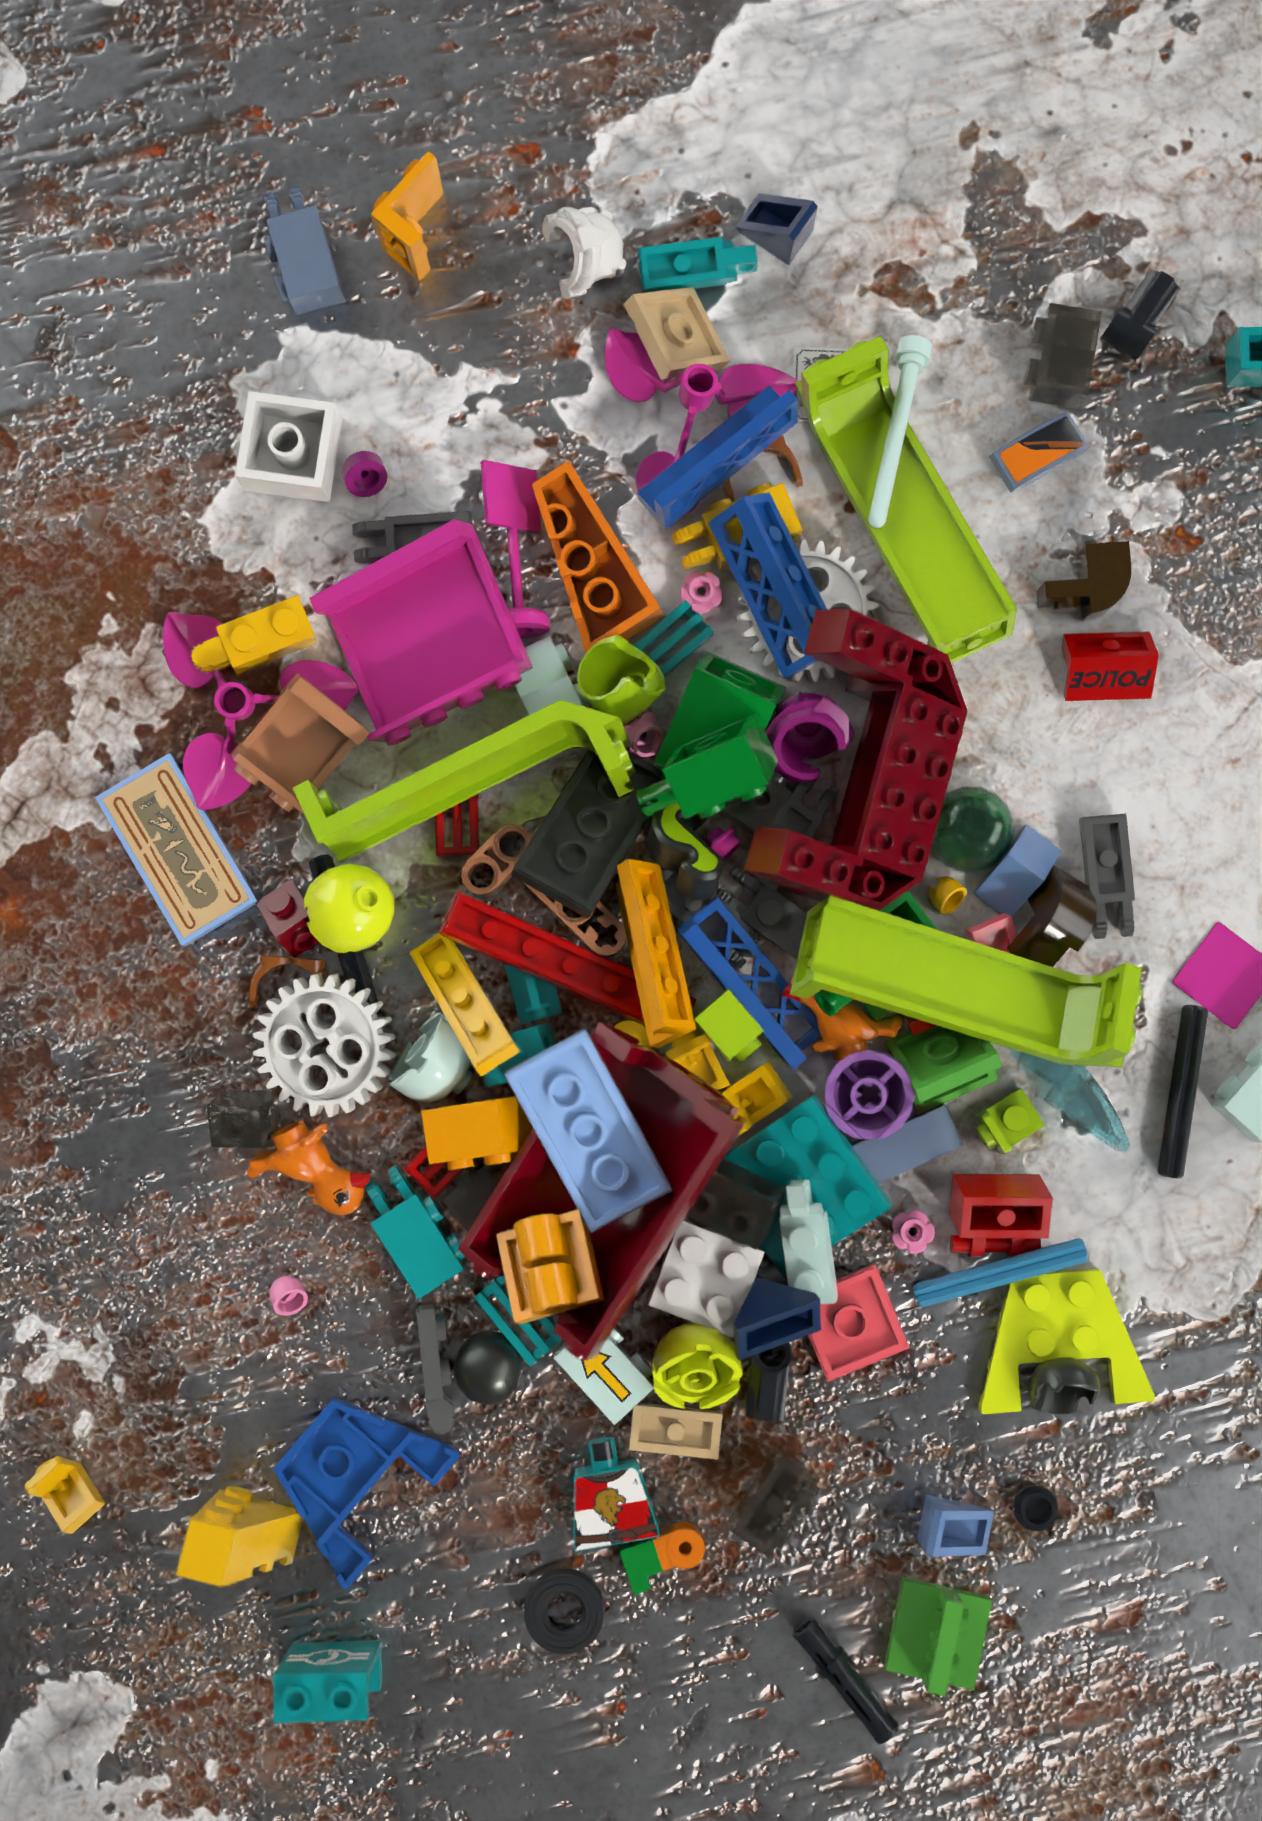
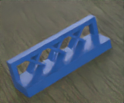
(719, 456)
(782, 576)
(727, 977)

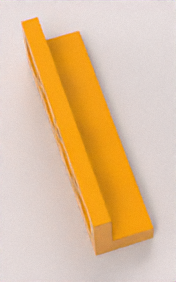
(654, 952)

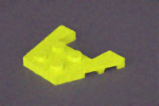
(1058, 1318)

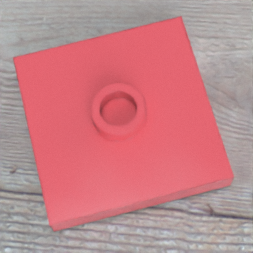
(858, 1326)

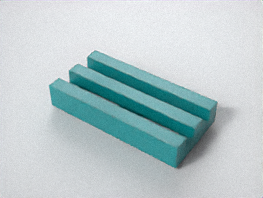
(694, 620)
(542, 1346)

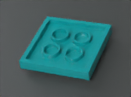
(813, 1148)

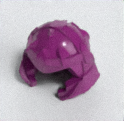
(807, 729)

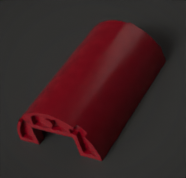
(689, 1134)

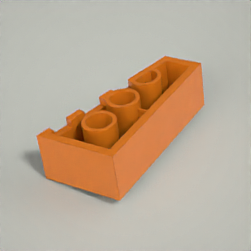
(597, 572)

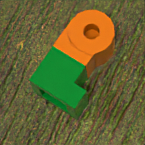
(678, 1546)

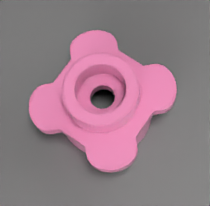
(651, 741)

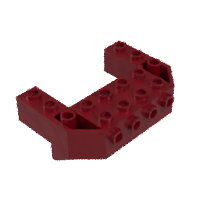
(896, 772)

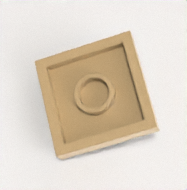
(676, 331)

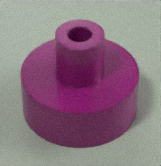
(364, 474)

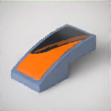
(1039, 451)

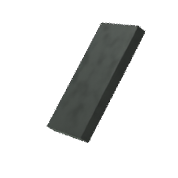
(586, 835)

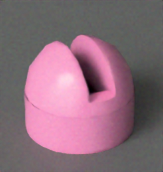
(287, 1295)

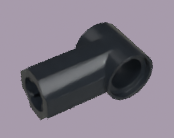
(1137, 321)
(768, 1386)

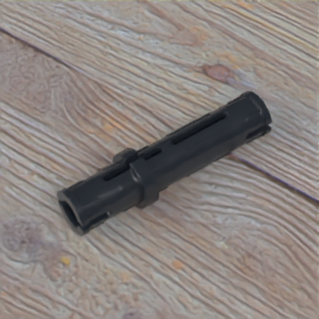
(833, 1664)

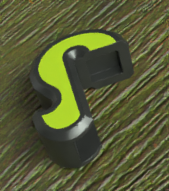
(681, 850)

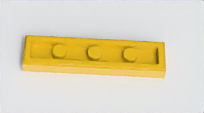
(464, 1003)

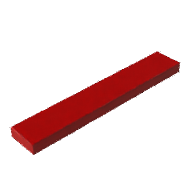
(543, 956)

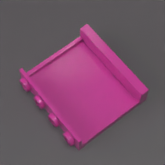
(425, 631)

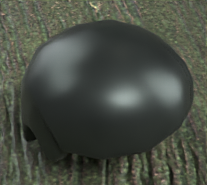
(487, 1368)
(1061, 1384)

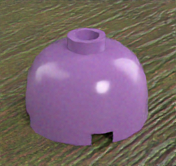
(869, 1094)

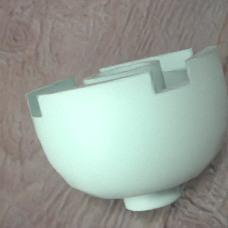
(433, 1063)

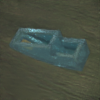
(1080, 1099)

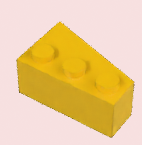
(237, 1535)

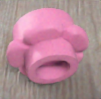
(704, 602)
(901, 1226)

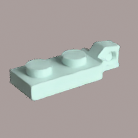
(807, 1243)

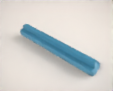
(1000, 1272)

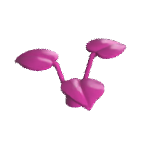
(637, 380)
(208, 758)

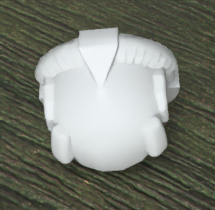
(595, 246)

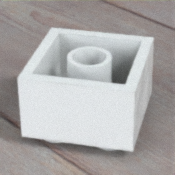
(289, 446)
(705, 1277)

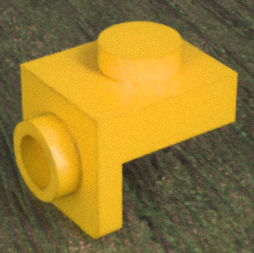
(698, 1057)
(757, 1094)
(66, 1492)

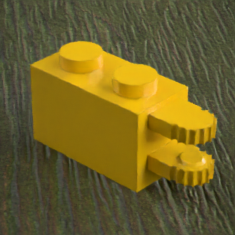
(702, 528)
(256, 638)

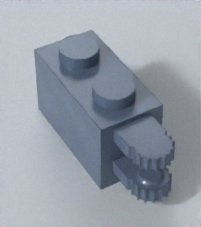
(303, 255)

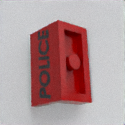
(1109, 665)

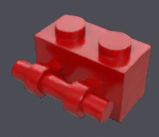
(999, 1213)

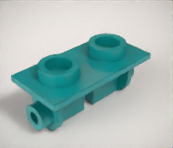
(532, 996)

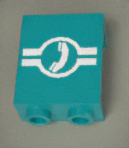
(327, 1681)

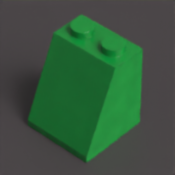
(717, 697)

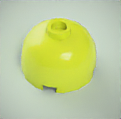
(349, 908)
(696, 1366)

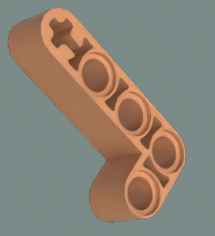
(491, 855)

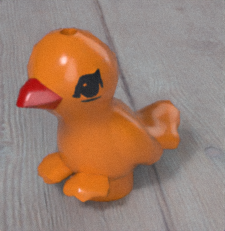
(848, 1028)
(305, 1158)

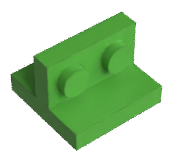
(944, 1064)
(937, 1634)

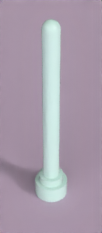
(912, 357)

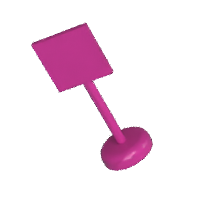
(513, 505)

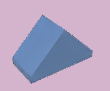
(1018, 872)
(954, 1528)

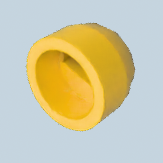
(947, 895)

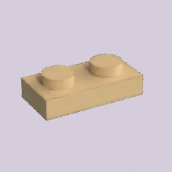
(675, 1430)

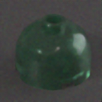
(972, 830)

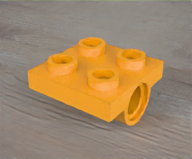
(549, 1266)

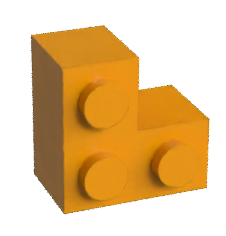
(476, 1130)

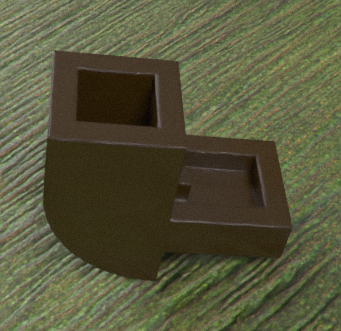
(1101, 582)
(1061, 921)

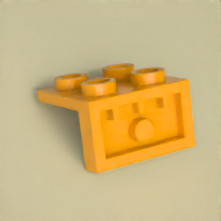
(399, 211)

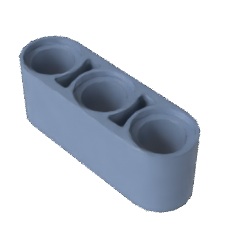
(916, 1143)

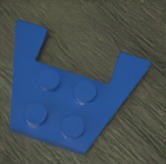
(337, 1466)

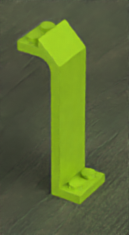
(924, 534)
(466, 775)
(968, 985)

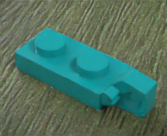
(694, 264)

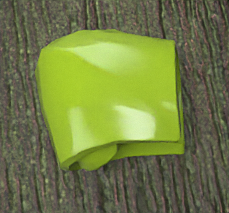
(619, 678)

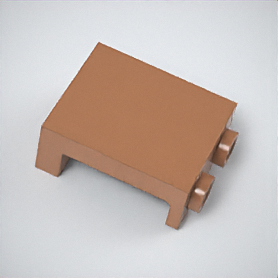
(297, 741)

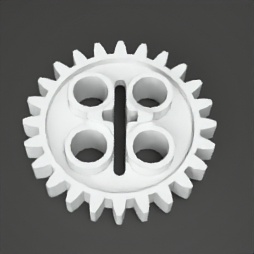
(839, 588)
(295, 1068)

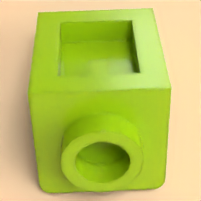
(1008, 1122)

